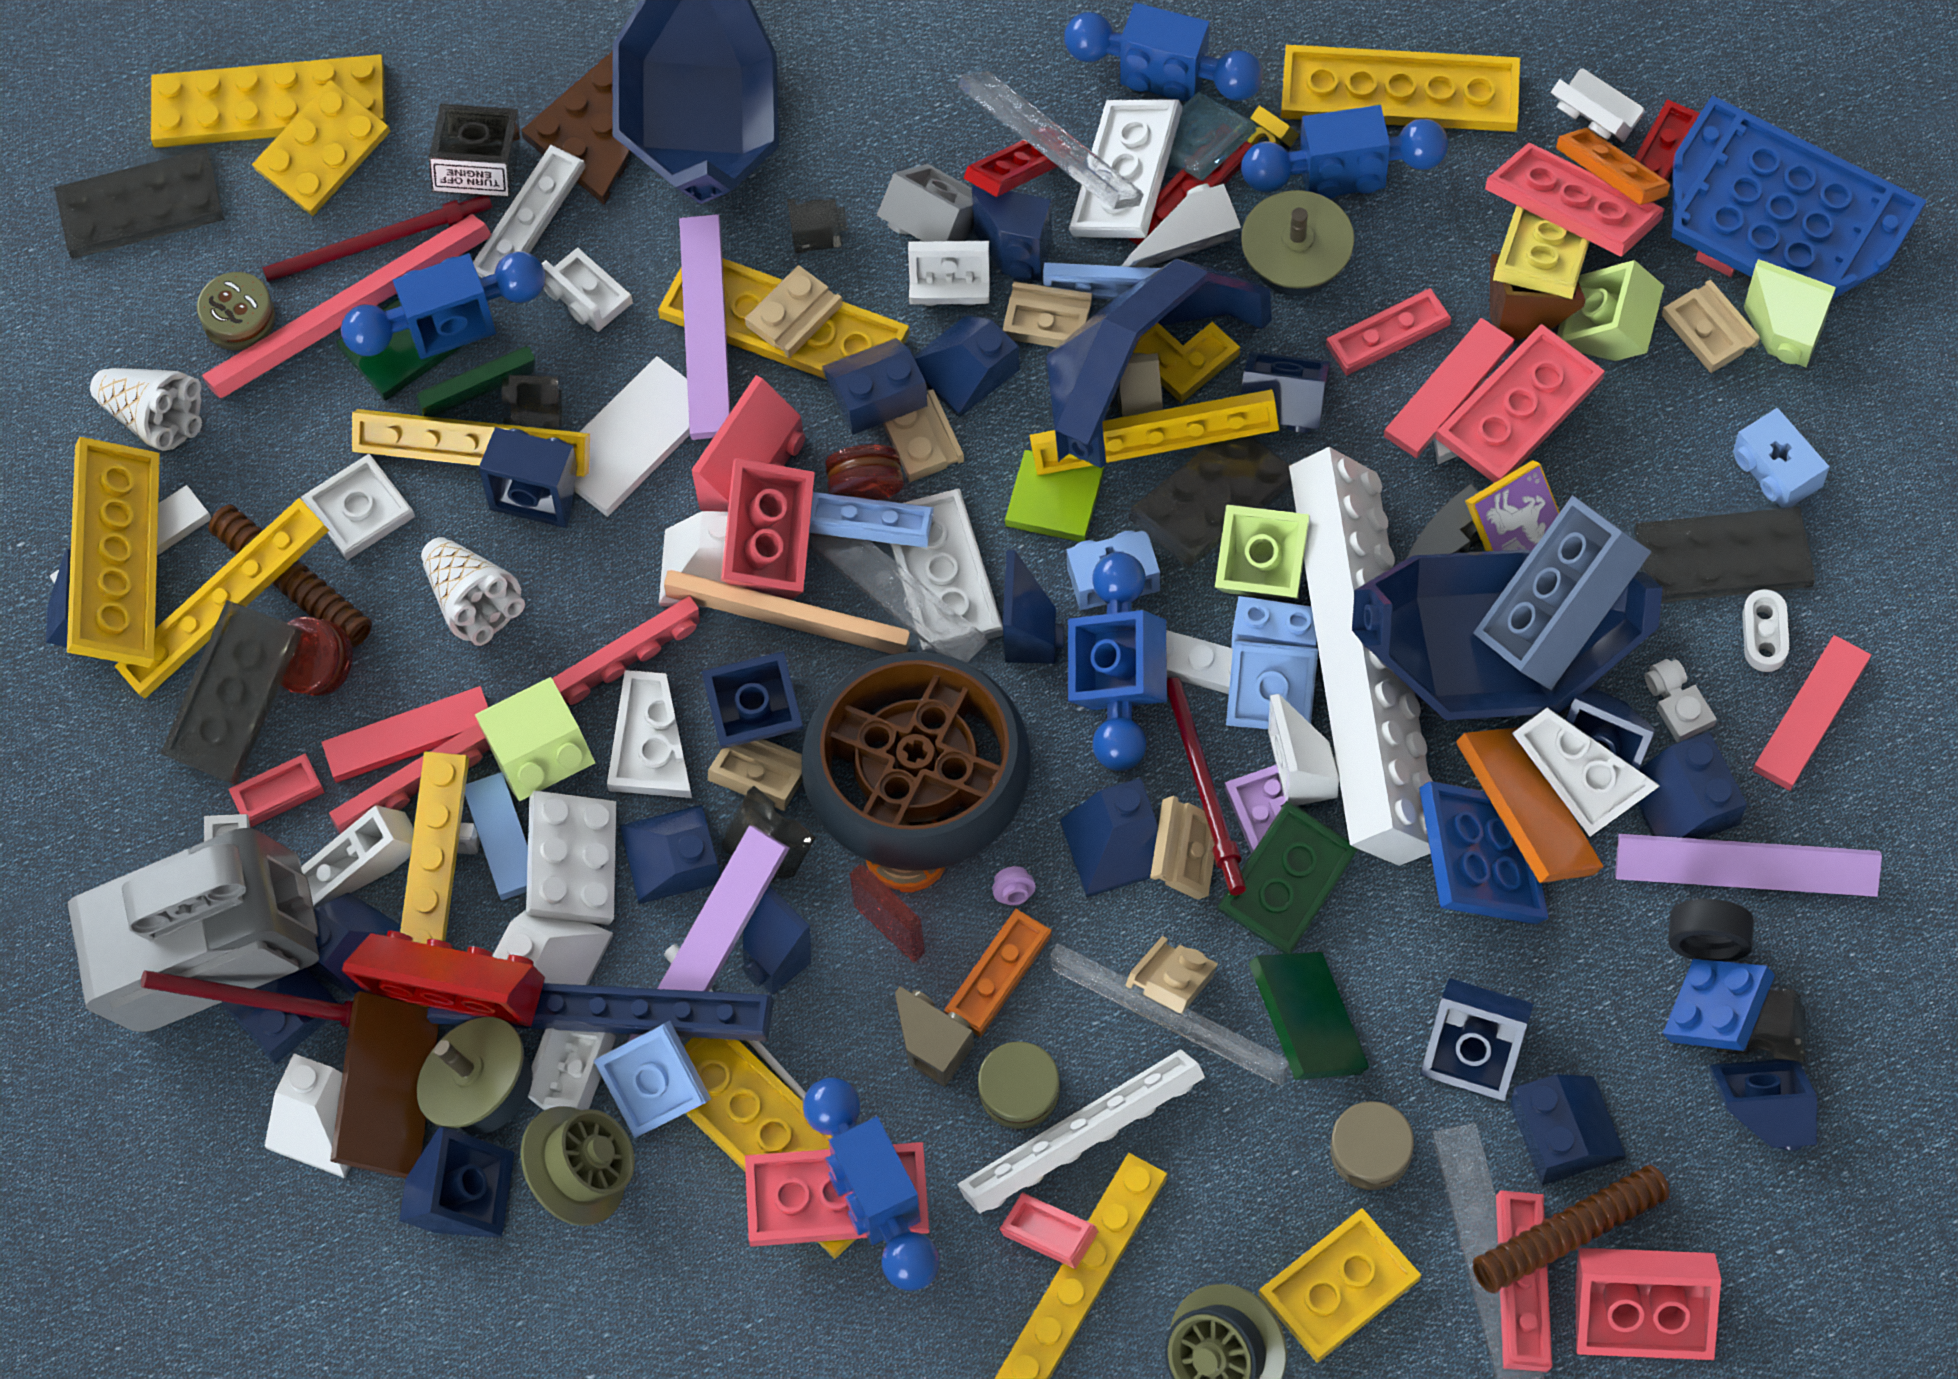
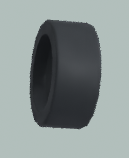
(1711, 930)

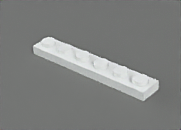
(1080, 1131)

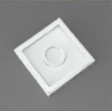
(358, 506)

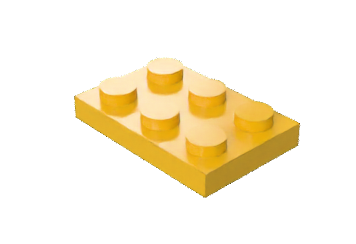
(321, 147)
(1339, 1285)

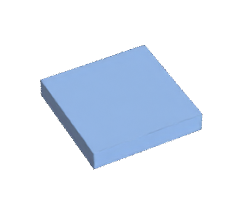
(1265, 671)
(652, 1079)

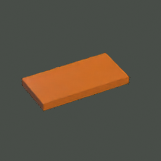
(1529, 806)

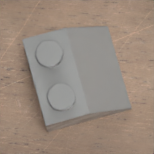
(928, 205)

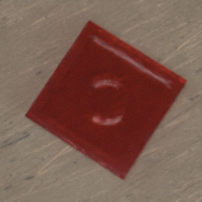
(887, 912)

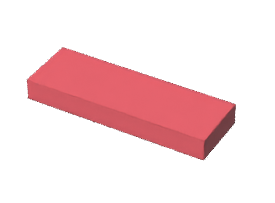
(1388, 331)

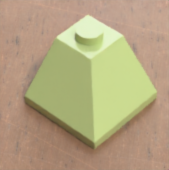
(1787, 311)
(1261, 552)

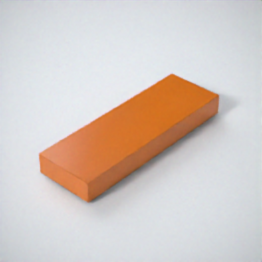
(1613, 166)
(999, 971)

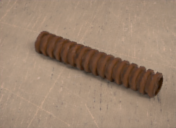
(297, 581)
(1570, 1228)

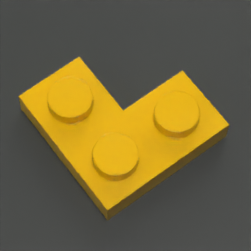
(1188, 365)

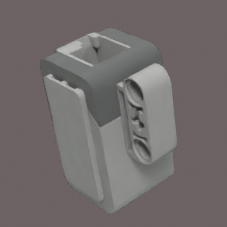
(210, 913)

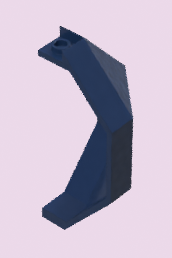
(696, 92)
(1093, 359)
(1424, 621)

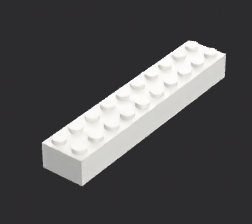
(1368, 705)

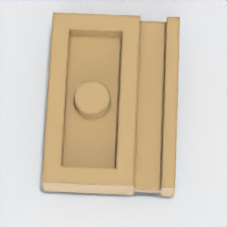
(793, 311)
(1045, 313)
(1710, 326)
(924, 440)
(759, 764)
(1183, 849)
(1172, 975)

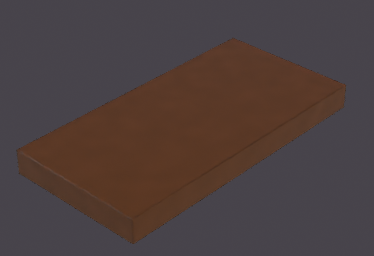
(378, 1105)

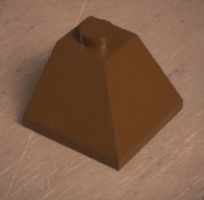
(1522, 310)

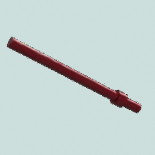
(450, 213)
(1225, 850)
(247, 996)

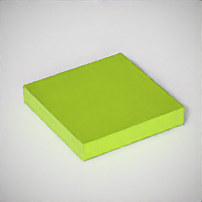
(1054, 502)

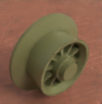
(577, 1163)

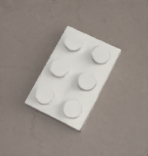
(571, 858)

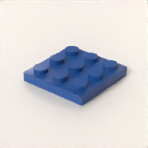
(1476, 857)

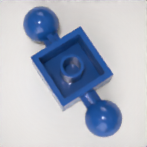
(1164, 54)
(1344, 153)
(443, 305)
(1118, 661)
(875, 1183)

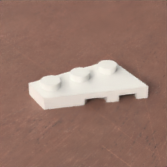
(647, 740)
(1582, 771)

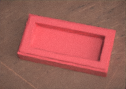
(277, 790)
(1049, 1230)

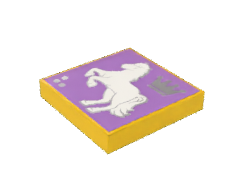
(1514, 510)

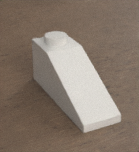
(1195, 224)
(360, 854)

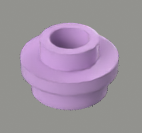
(1013, 886)

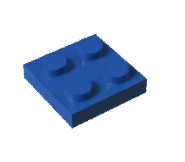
(1718, 1004)

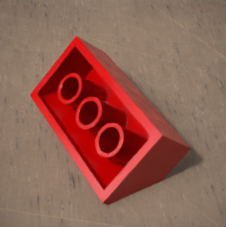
(447, 977)

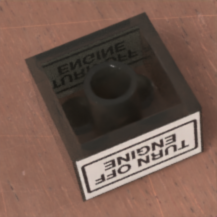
(474, 150)

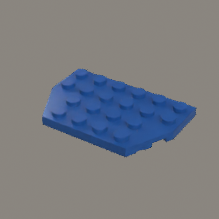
(1775, 198)

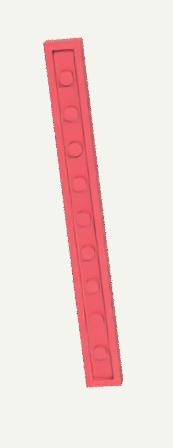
(573, 685)

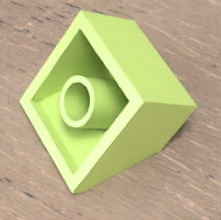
(1616, 312)
(534, 739)

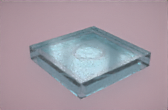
(1207, 136)

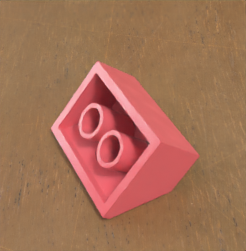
(758, 430)
(768, 528)
(1647, 1303)

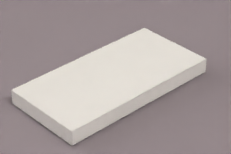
(1137, 143)
(634, 435)
(952, 564)

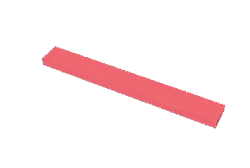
(330, 314)

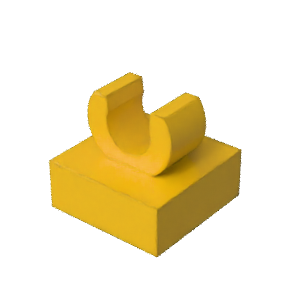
(1271, 127)

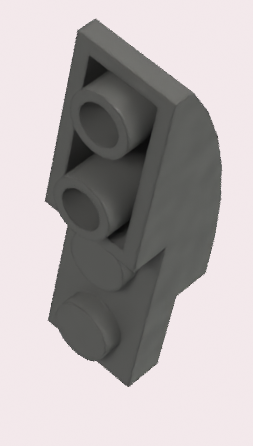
(1449, 529)

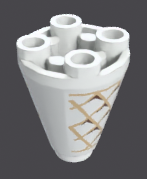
(153, 404)
(470, 590)

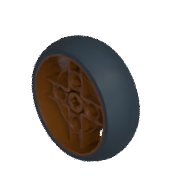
(947, 693)

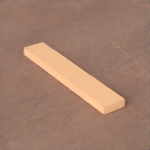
(787, 613)

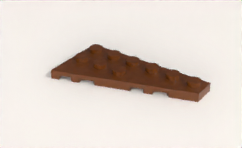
(583, 127)

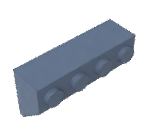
(1561, 592)

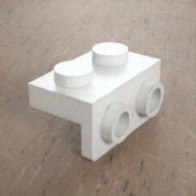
(1598, 102)
(949, 272)
(586, 290)
(566, 1069)

